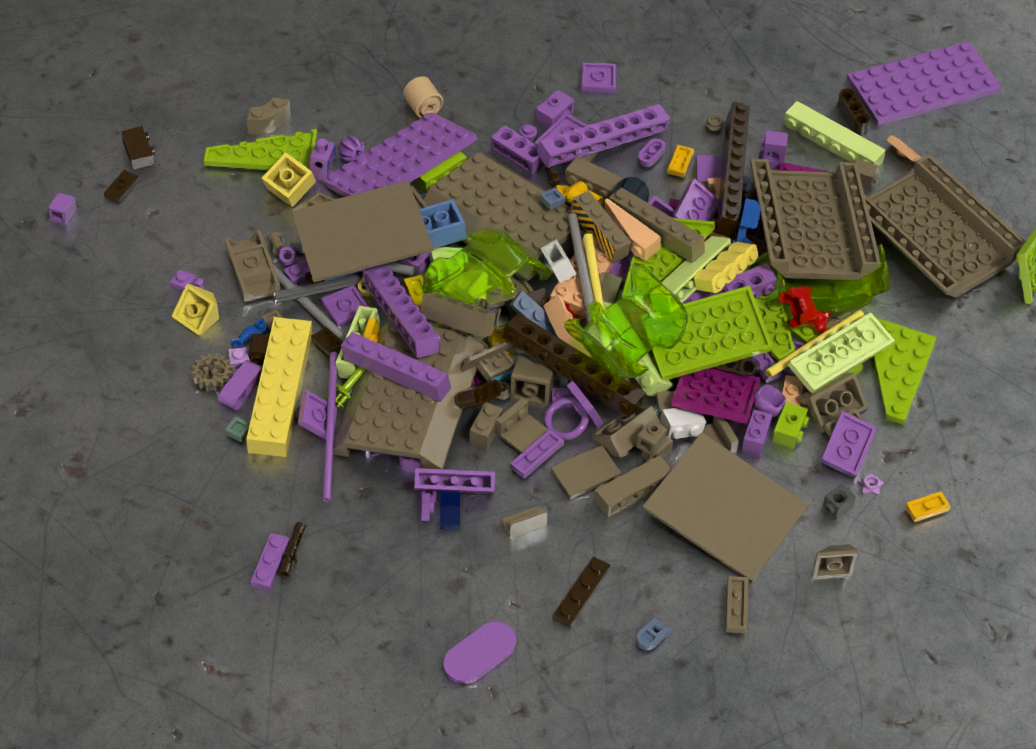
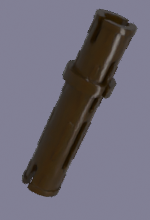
(290, 556)

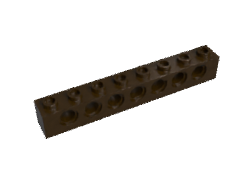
(573, 365)

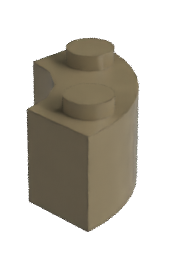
(269, 116)

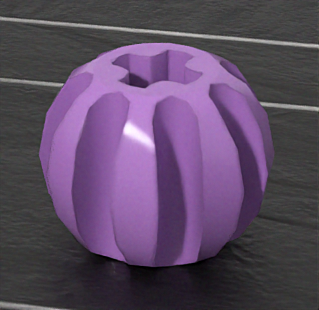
(351, 148)

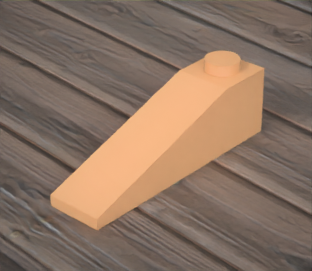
(643, 240)

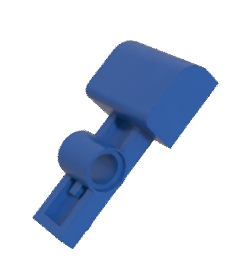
(748, 220)

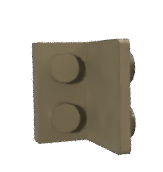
(519, 427)

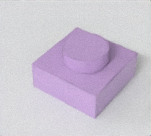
(238, 356)

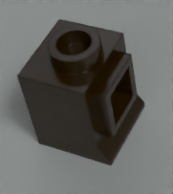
(258, 348)

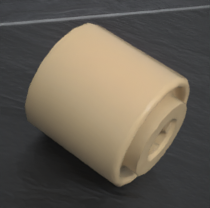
(422, 96)

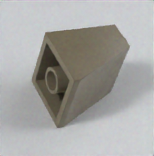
(531, 381)

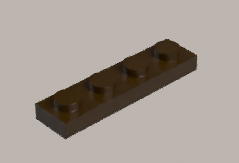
(581, 592)

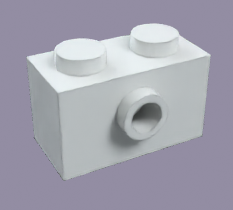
(558, 261)
(682, 423)

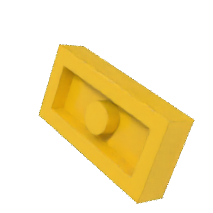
(414, 289)
(927, 506)

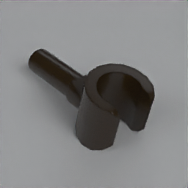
(553, 179)

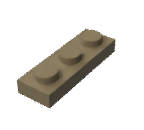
(737, 604)

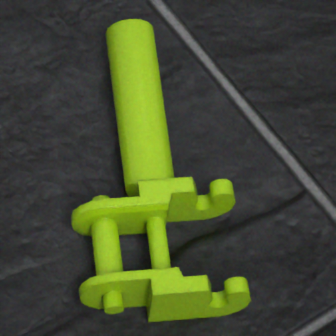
(347, 386)

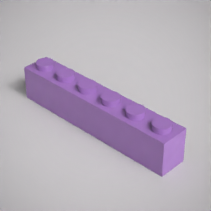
(396, 366)

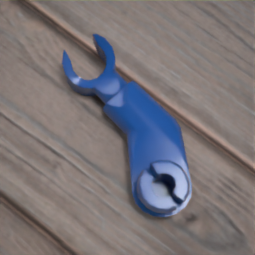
(257, 328)

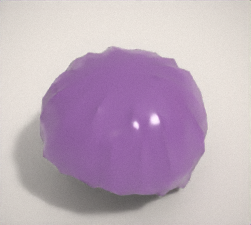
(769, 400)

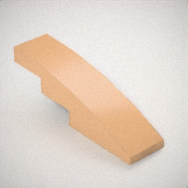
(558, 315)

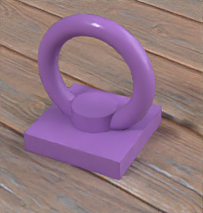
(582, 407)

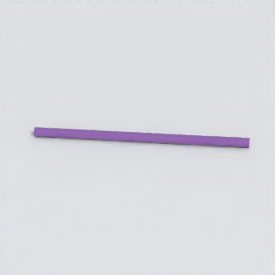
(330, 428)

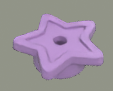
(871, 479)

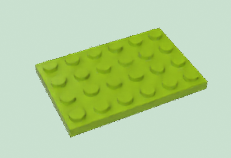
(716, 333)

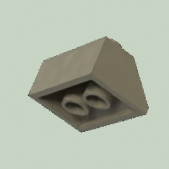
(829, 401)
(622, 432)

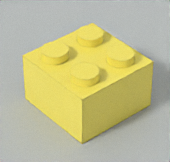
(288, 179)

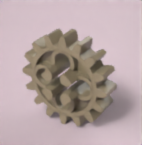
(202, 377)

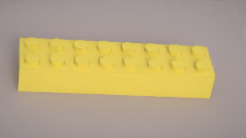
(279, 387)

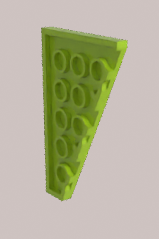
(666, 260)
(774, 316)
(901, 368)

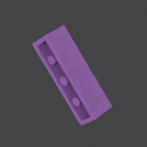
(454, 481)

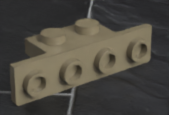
(491, 361)

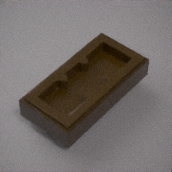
(121, 186)
(327, 341)

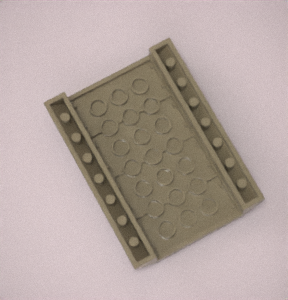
(503, 200)
(816, 222)
(943, 228)
(401, 420)

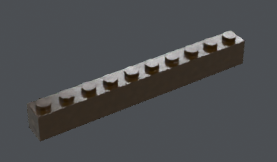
(732, 169)

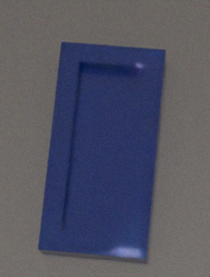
(449, 510)

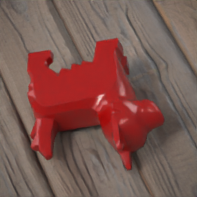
(804, 309)

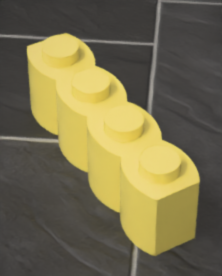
(726, 267)

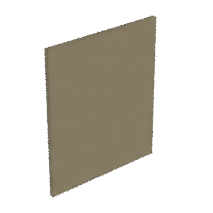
(361, 231)
(726, 507)

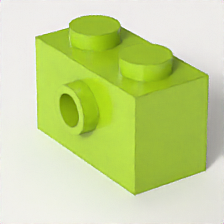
(790, 425)

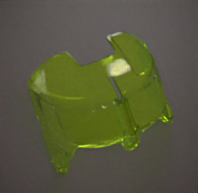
(469, 279)
(848, 295)
(643, 320)

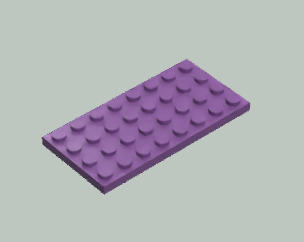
(923, 83)
(402, 156)

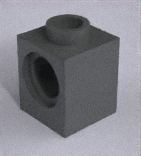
(844, 498)

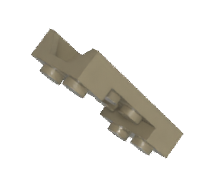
(253, 267)

